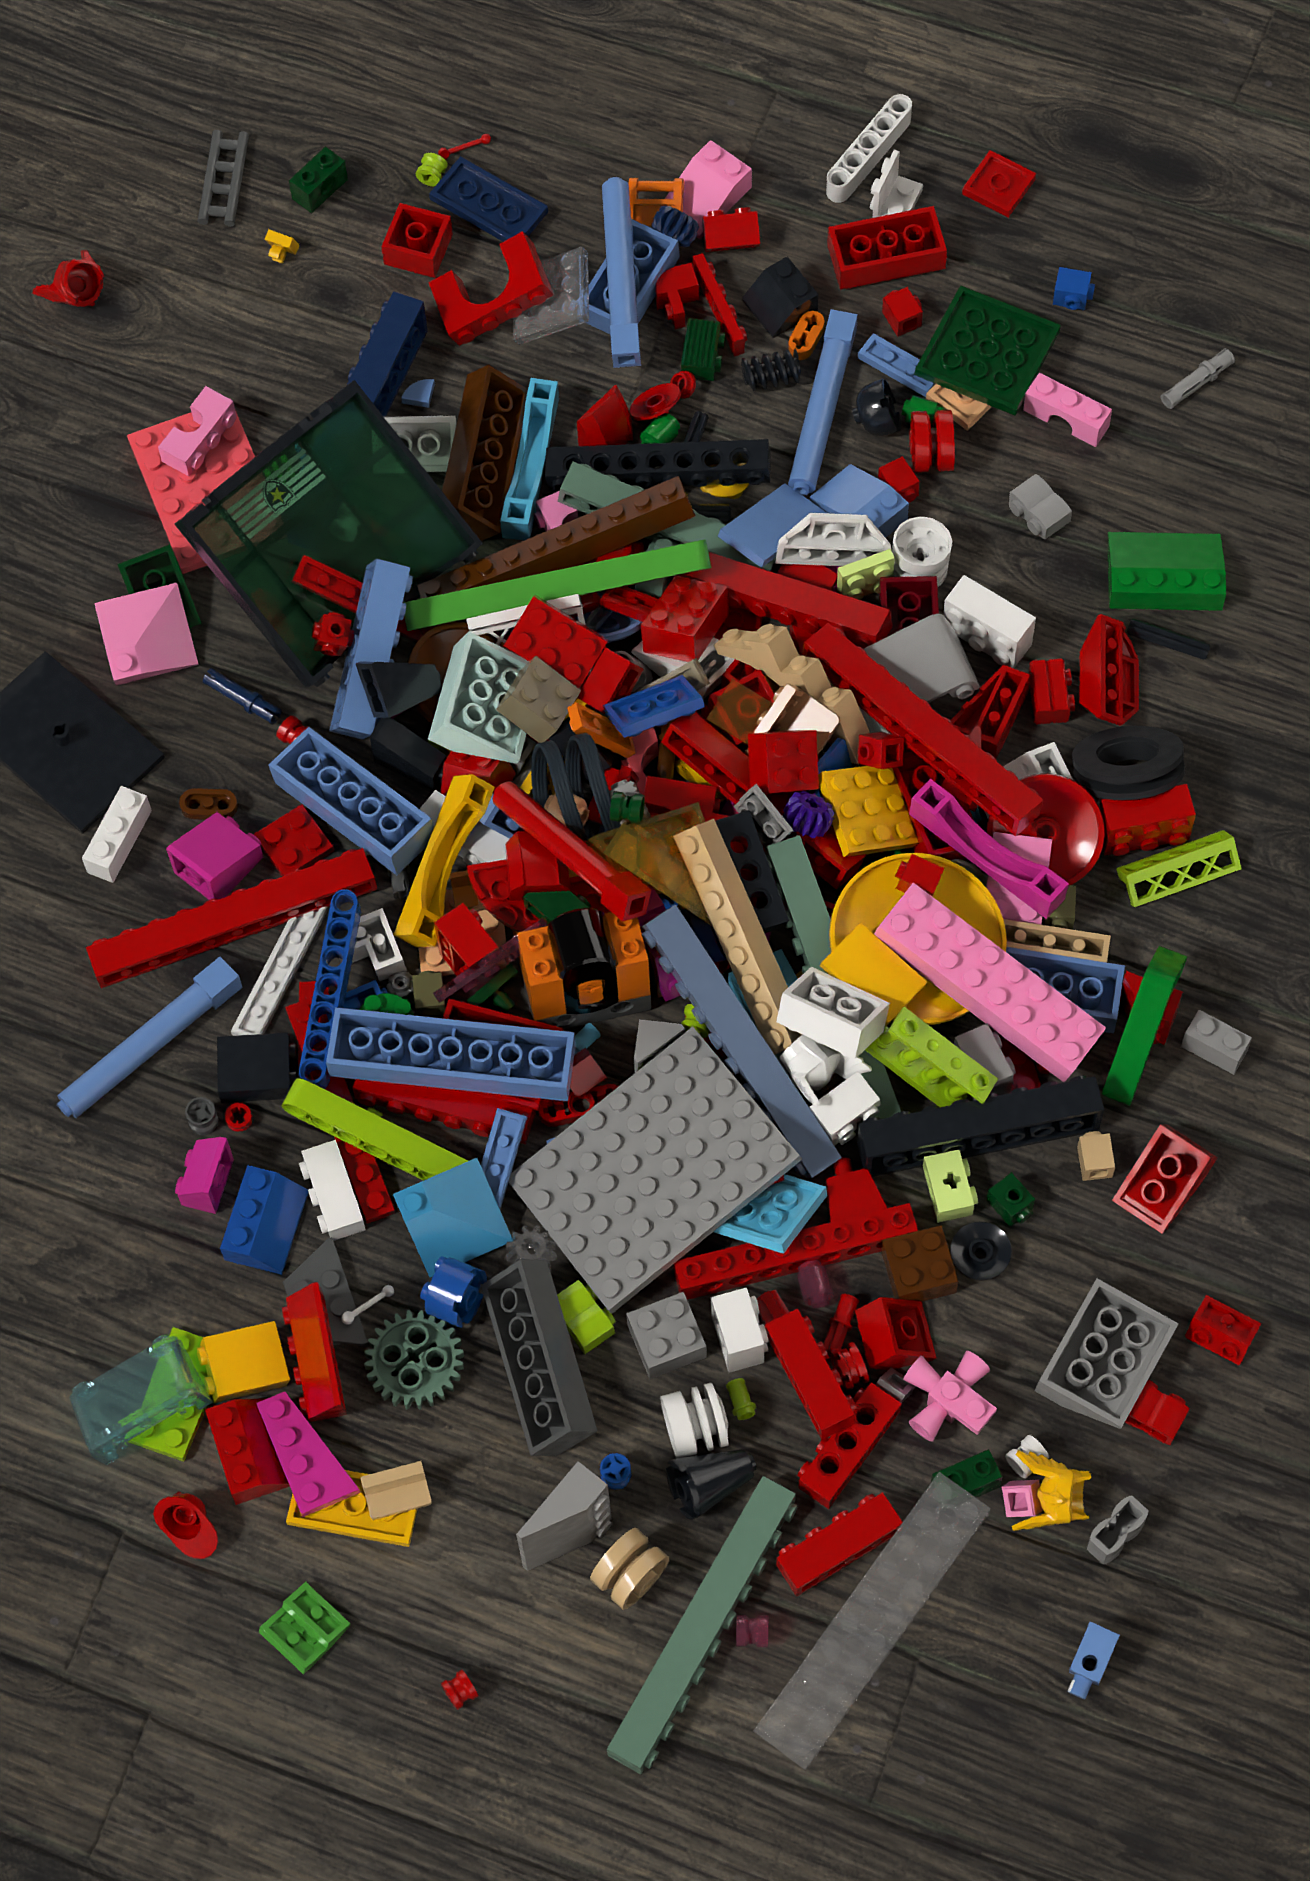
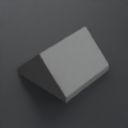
(653, 1039)

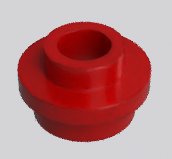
(686, 382)

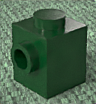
(1011, 1200)

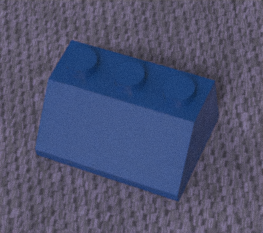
(263, 1220)

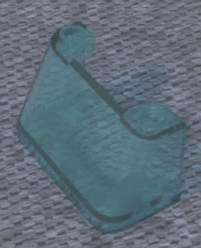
(136, 1396)

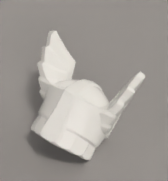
(813, 1064)

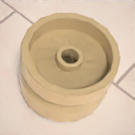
(629, 1568)

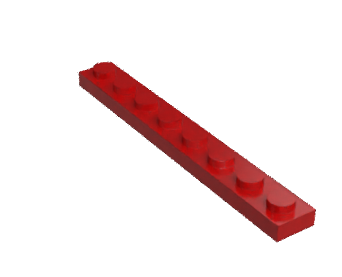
(359, 1164)

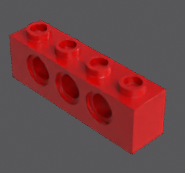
(827, 1487)

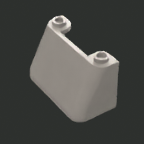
(927, 659)

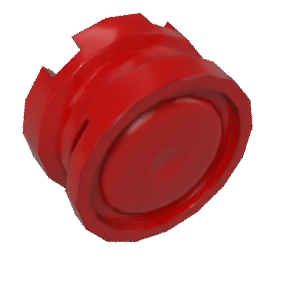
(849, 1365)

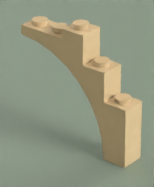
(777, 657)

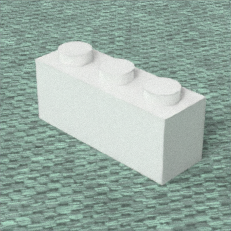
(116, 834)
(331, 1191)

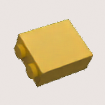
(243, 1362)

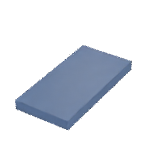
(762, 525)

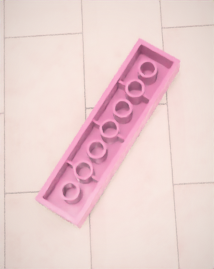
(989, 982)

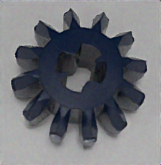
(676, 225)

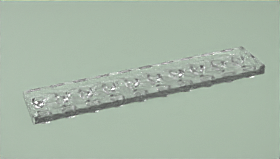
(872, 1621)

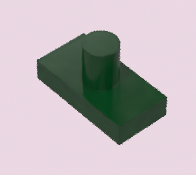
(493, 991)

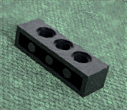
(742, 830)

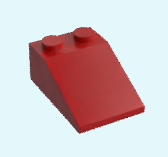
(1164, 1178)

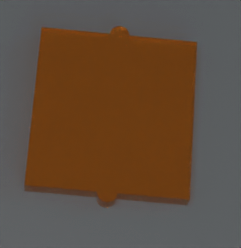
(738, 710)

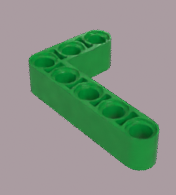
(1143, 1024)

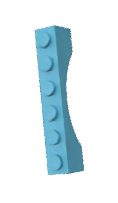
(526, 482)

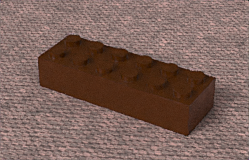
(485, 448)

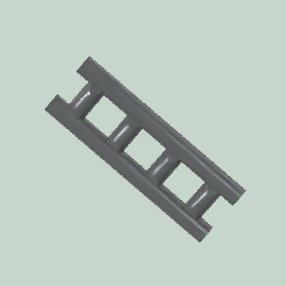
(232, 189)

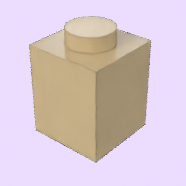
(1095, 1156)

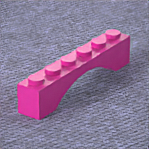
(1025, 879)

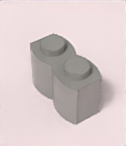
(1039, 507)
(1113, 1532)

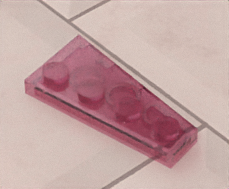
(486, 967)

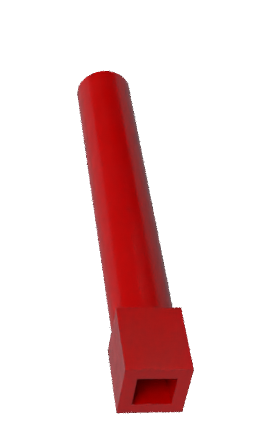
(620, 892)

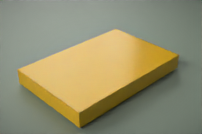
(874, 968)

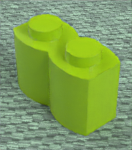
(584, 1318)

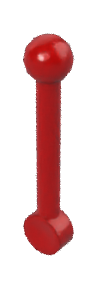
(444, 152)

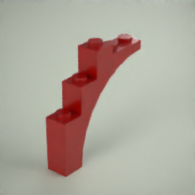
(668, 795)

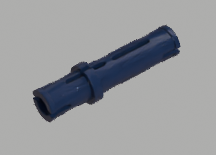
(250, 701)

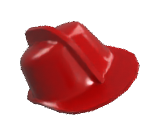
(186, 1524)

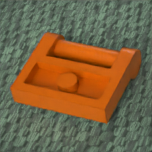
(645, 209)

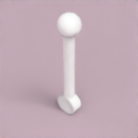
(348, 1317)

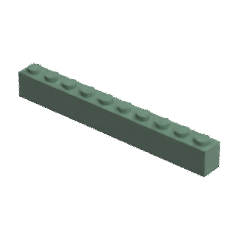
(811, 928)
(701, 1626)

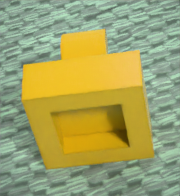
(280, 245)

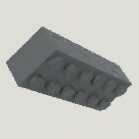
(539, 1358)

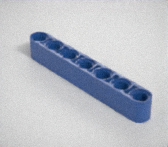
(330, 976)

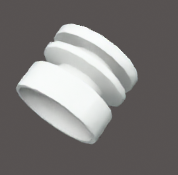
(922, 549)
(694, 1420)

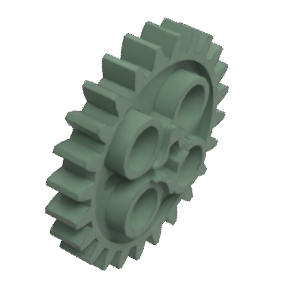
(397, 1339)

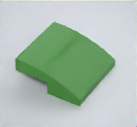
(304, 1627)

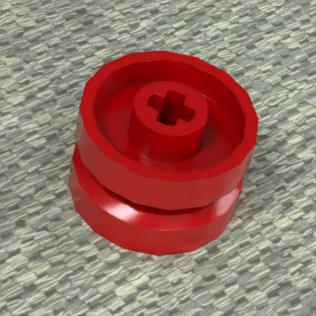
(928, 441)

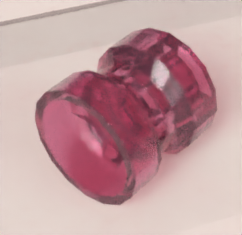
(752, 1631)

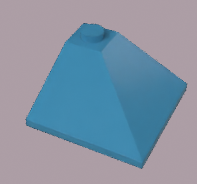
(453, 1215)

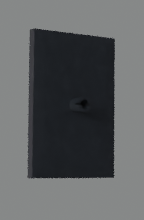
(69, 743)

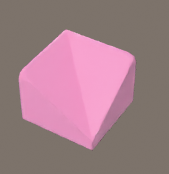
(1021, 1498)

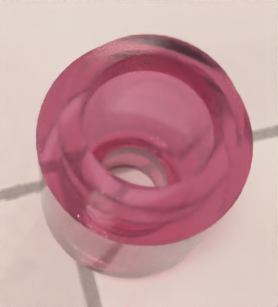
(815, 1284)

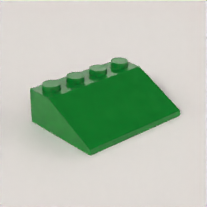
(1166, 571)

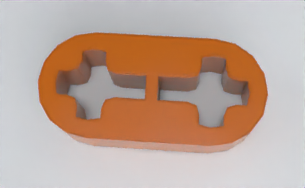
(811, 337)

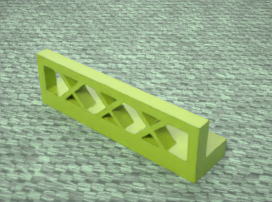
(1175, 858)

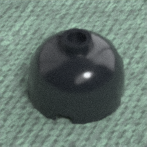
(876, 409)

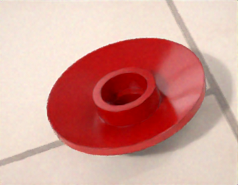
(655, 401)

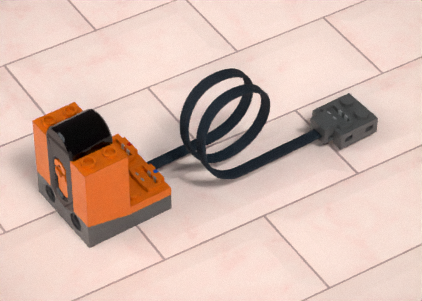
(585, 960)

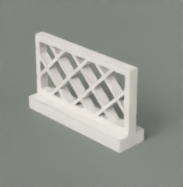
(508, 618)

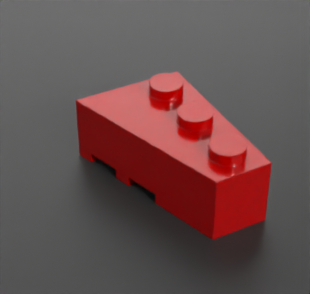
(994, 708)
(462, 938)

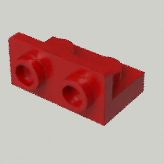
(1222, 1330)

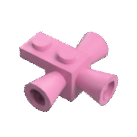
(950, 1396)

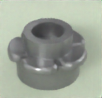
(403, 991)

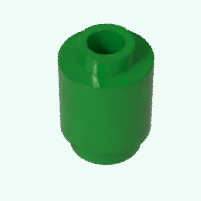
(920, 404)
(661, 430)

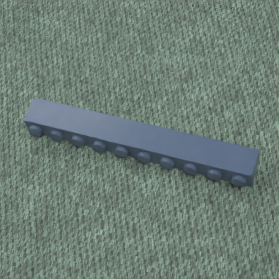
(739, 1039)

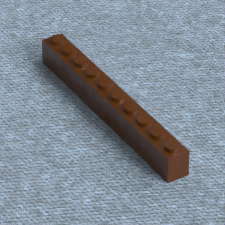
(575, 540)

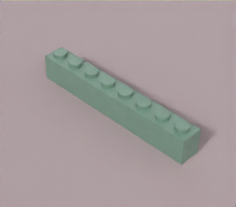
(591, 490)

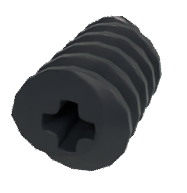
(771, 370)

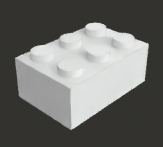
(989, 622)
(833, 1012)

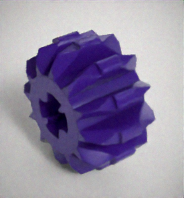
(808, 814)

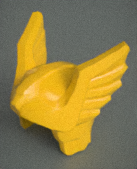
(1058, 1494)

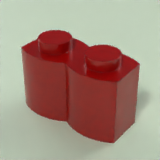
(1158, 1413)

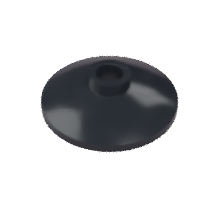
(985, 1238)

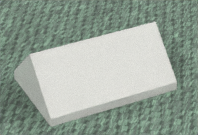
(427, 438)

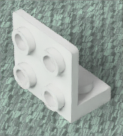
(893, 192)

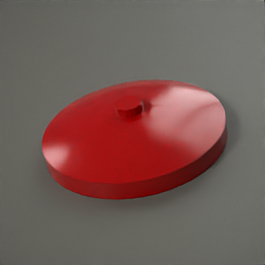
(1069, 819)

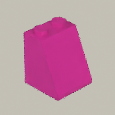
(214, 856)

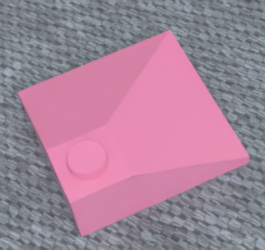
(146, 634)

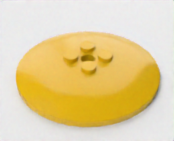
(873, 895)

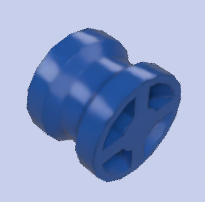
(614, 1464)

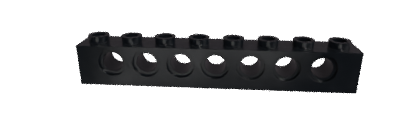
(670, 456)

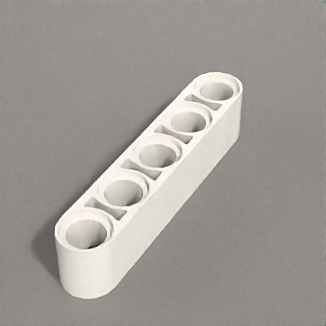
(869, 148)

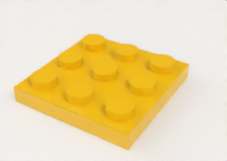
(867, 810)

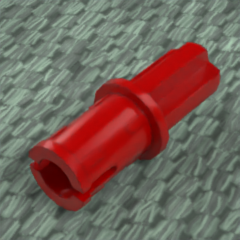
(841, 1322)

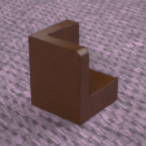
(463, 891)

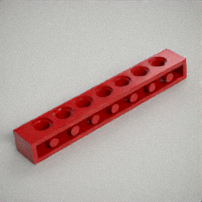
(825, 1243)

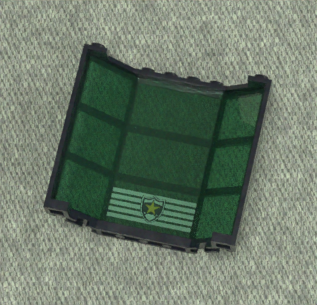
(331, 492)

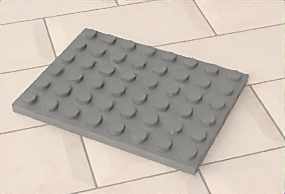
(653, 1169)

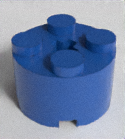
(453, 1291)

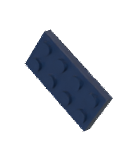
(487, 201)

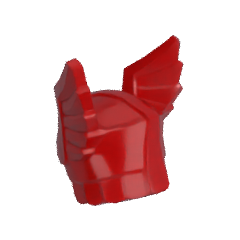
(74, 282)

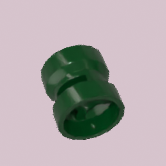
(627, 807)

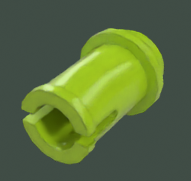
(741, 1400)

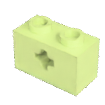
(949, 1202)

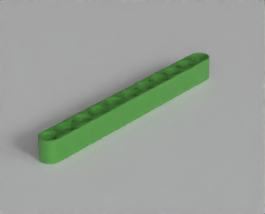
(557, 584)

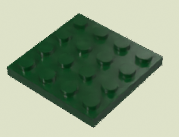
(987, 350)

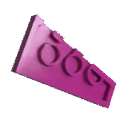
(307, 1462)

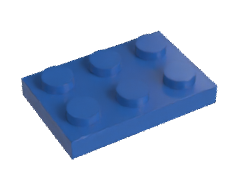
(653, 706)

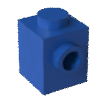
(1073, 288)

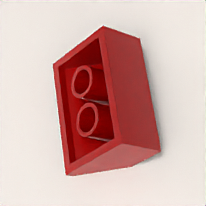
(245, 1450)

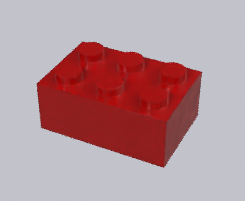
(685, 619)
(556, 640)
(1147, 821)

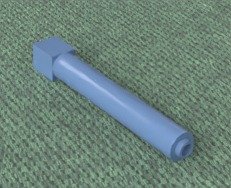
(620, 274)
(823, 401)
(210, 988)

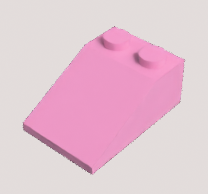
(713, 182)
(1029, 848)

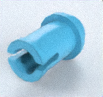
(586, 1037)

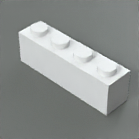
(481, 844)

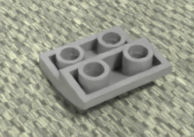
(766, 818)

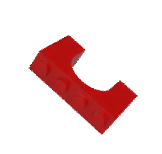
(525, 289)

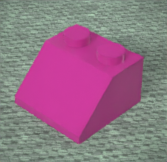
(205, 1174)

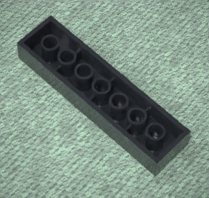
(978, 1129)

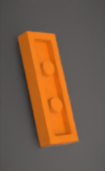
(600, 729)

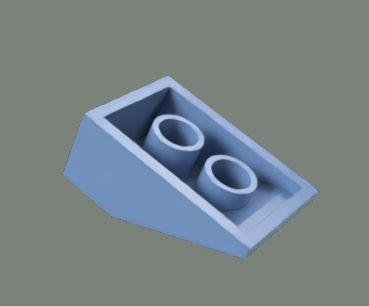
(863, 494)

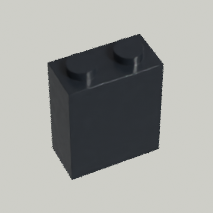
(255, 1067)

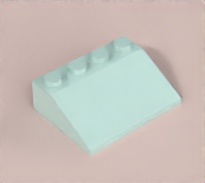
(468, 701)

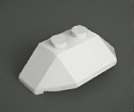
(830, 540)

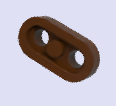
(209, 803)

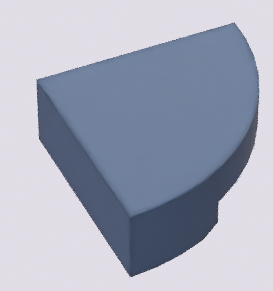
(419, 393)

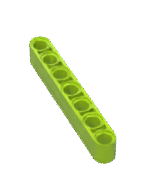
(368, 1131)

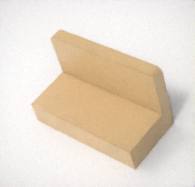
(396, 1490)

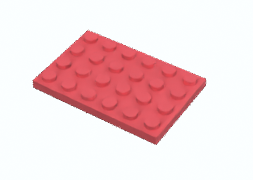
(177, 493)

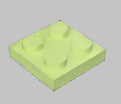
(864, 575)

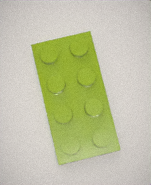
(176, 1433)

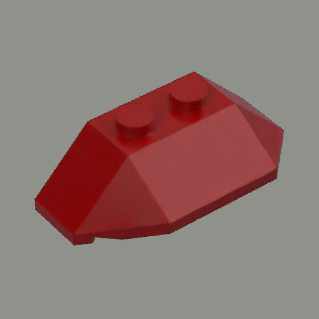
(1109, 672)

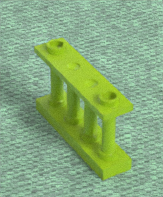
(930, 1061)

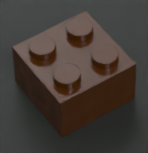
(920, 1265)

